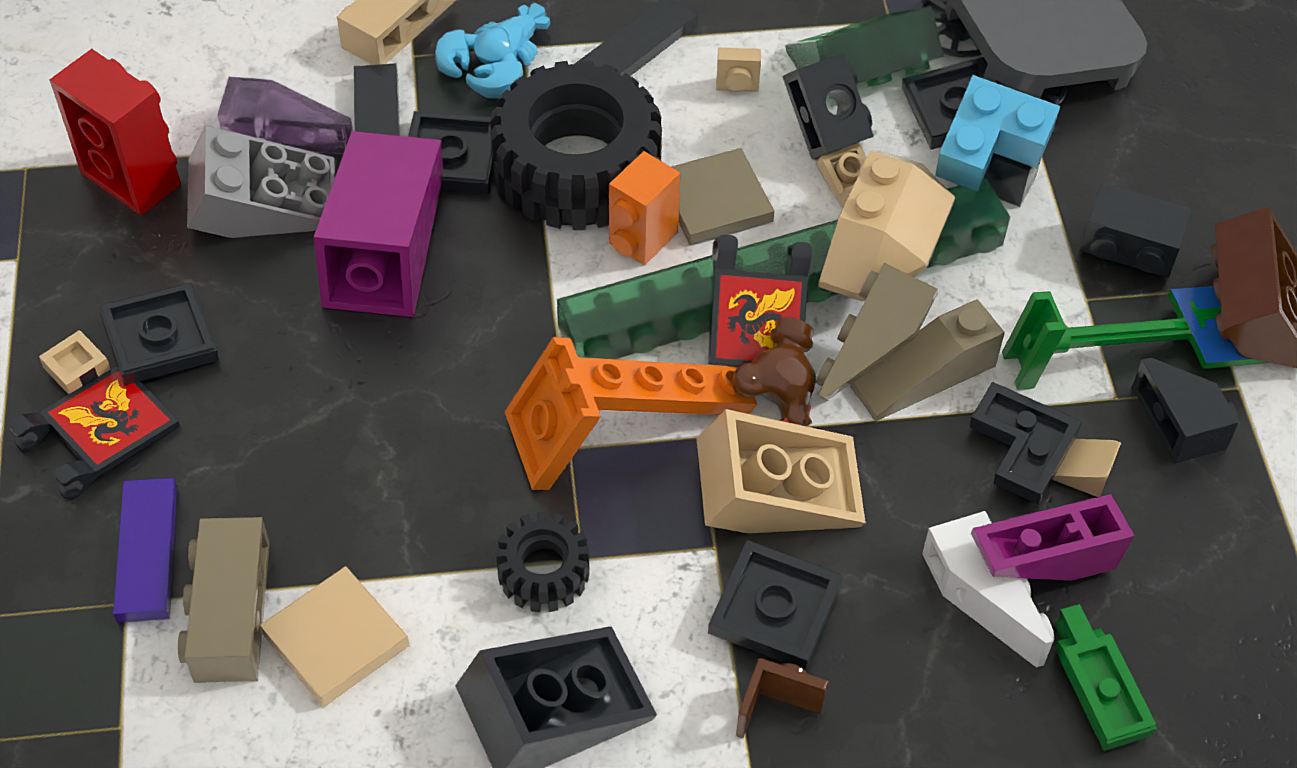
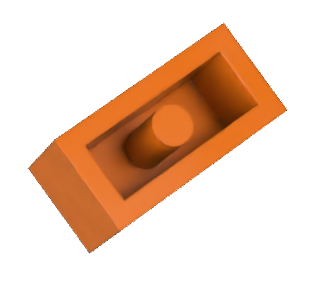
(644, 208)

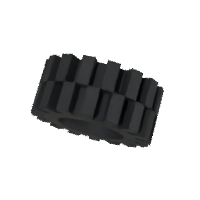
(543, 536)

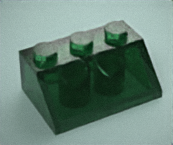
(876, 45)

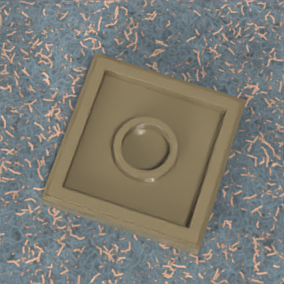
(720, 197)

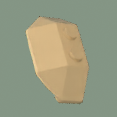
(888, 219)

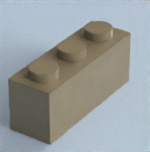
(225, 600)

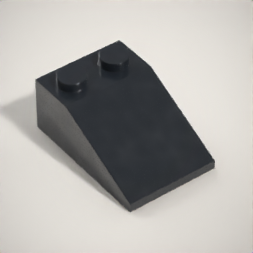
(552, 697)

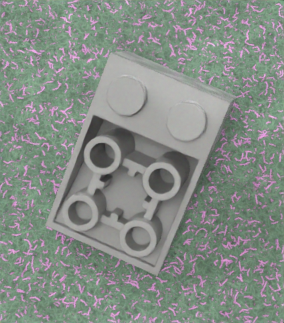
(255, 186)

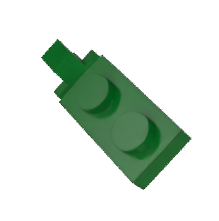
(1102, 681)

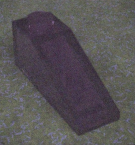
(282, 116)

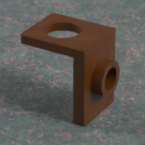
(784, 683)

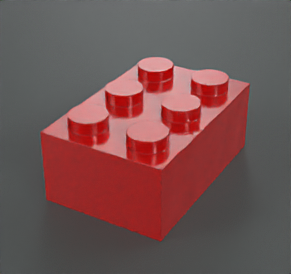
(116, 130)

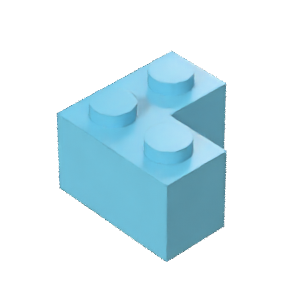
(994, 122)

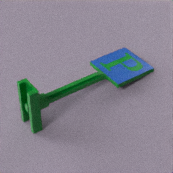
(1043, 333)

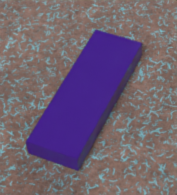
(145, 550)

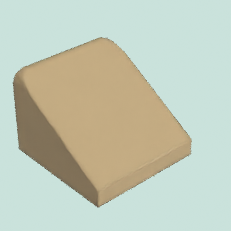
(1088, 465)

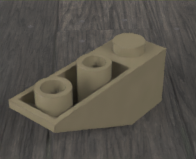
(887, 321)

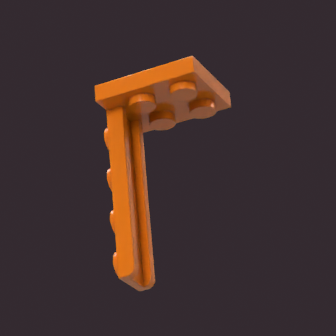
(565, 392)

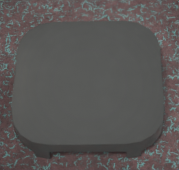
(1053, 41)

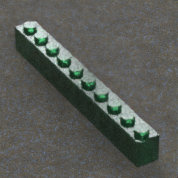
(677, 300)

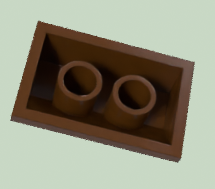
(1257, 287)

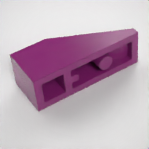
(1057, 542)

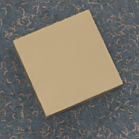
(334, 636)

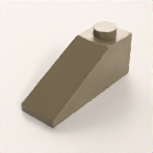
(939, 357)

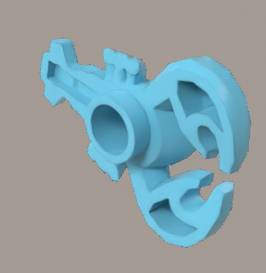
(496, 46)

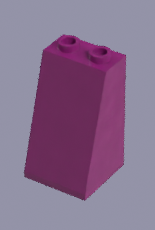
(378, 224)

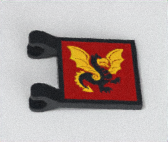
(750, 303)
(100, 425)

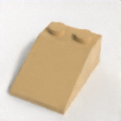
(777, 476)

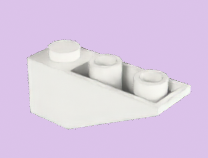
(994, 602)

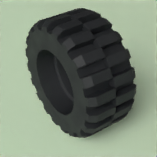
(564, 104)

